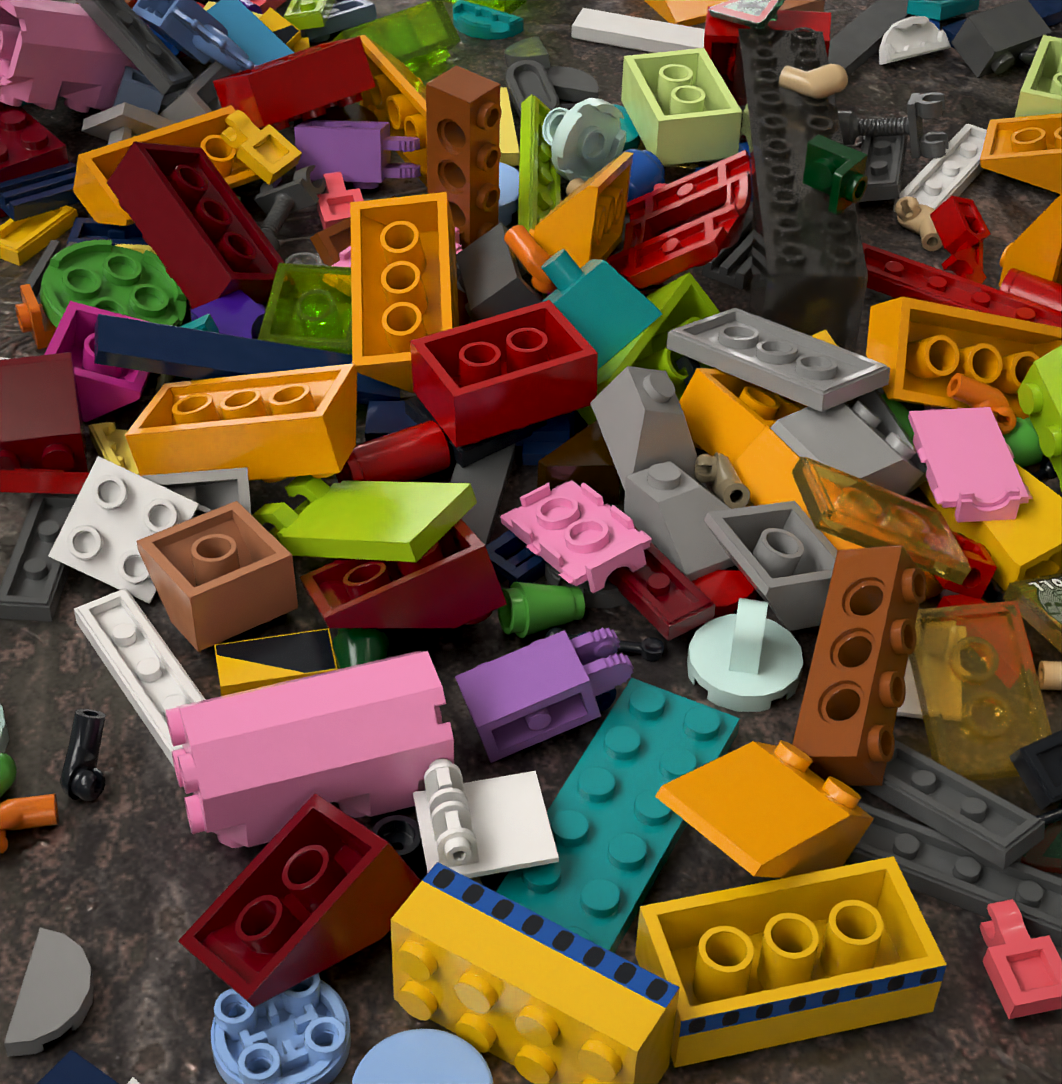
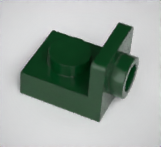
(836, 172)

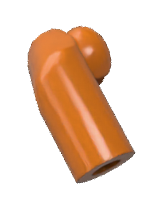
(531, 256)
(983, 395)
(26, 814)

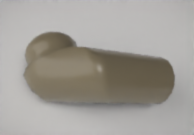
(723, 478)

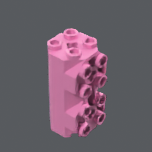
(57, 52)
(342, 734)

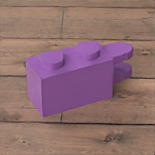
(355, 149)
(542, 689)

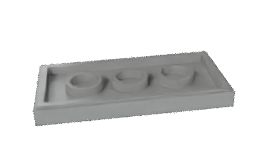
(779, 358)

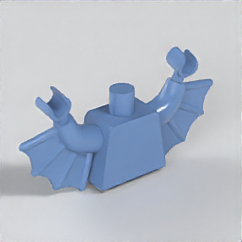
(193, 32)

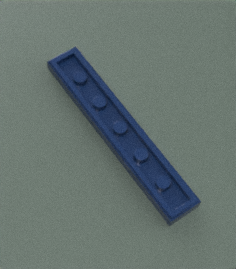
(213, 355)

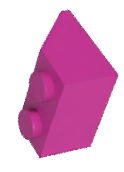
(99, 386)

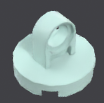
(584, 137)
(745, 659)

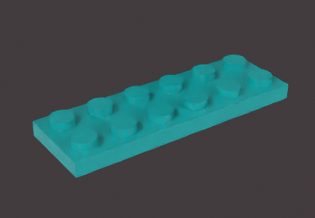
(607, 818)

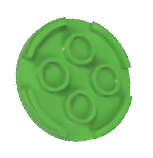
(112, 281)

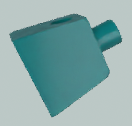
(599, 303)

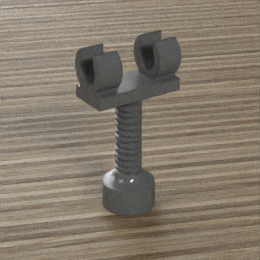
(918, 107)
(286, 199)

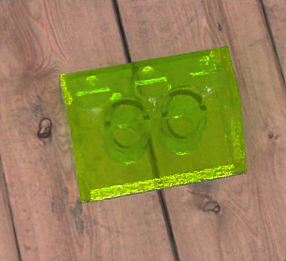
(413, 34)

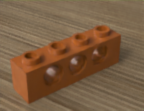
(465, 148)
(860, 664)

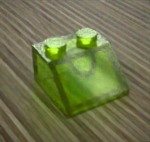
(310, 308)

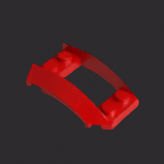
(655, 257)

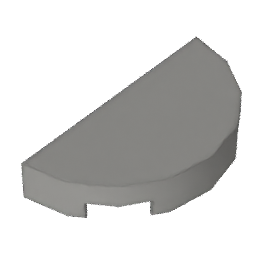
(52, 995)

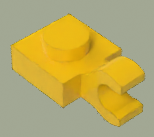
(261, 150)

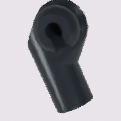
(79, 772)

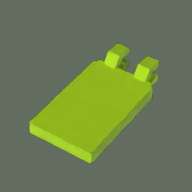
(366, 518)

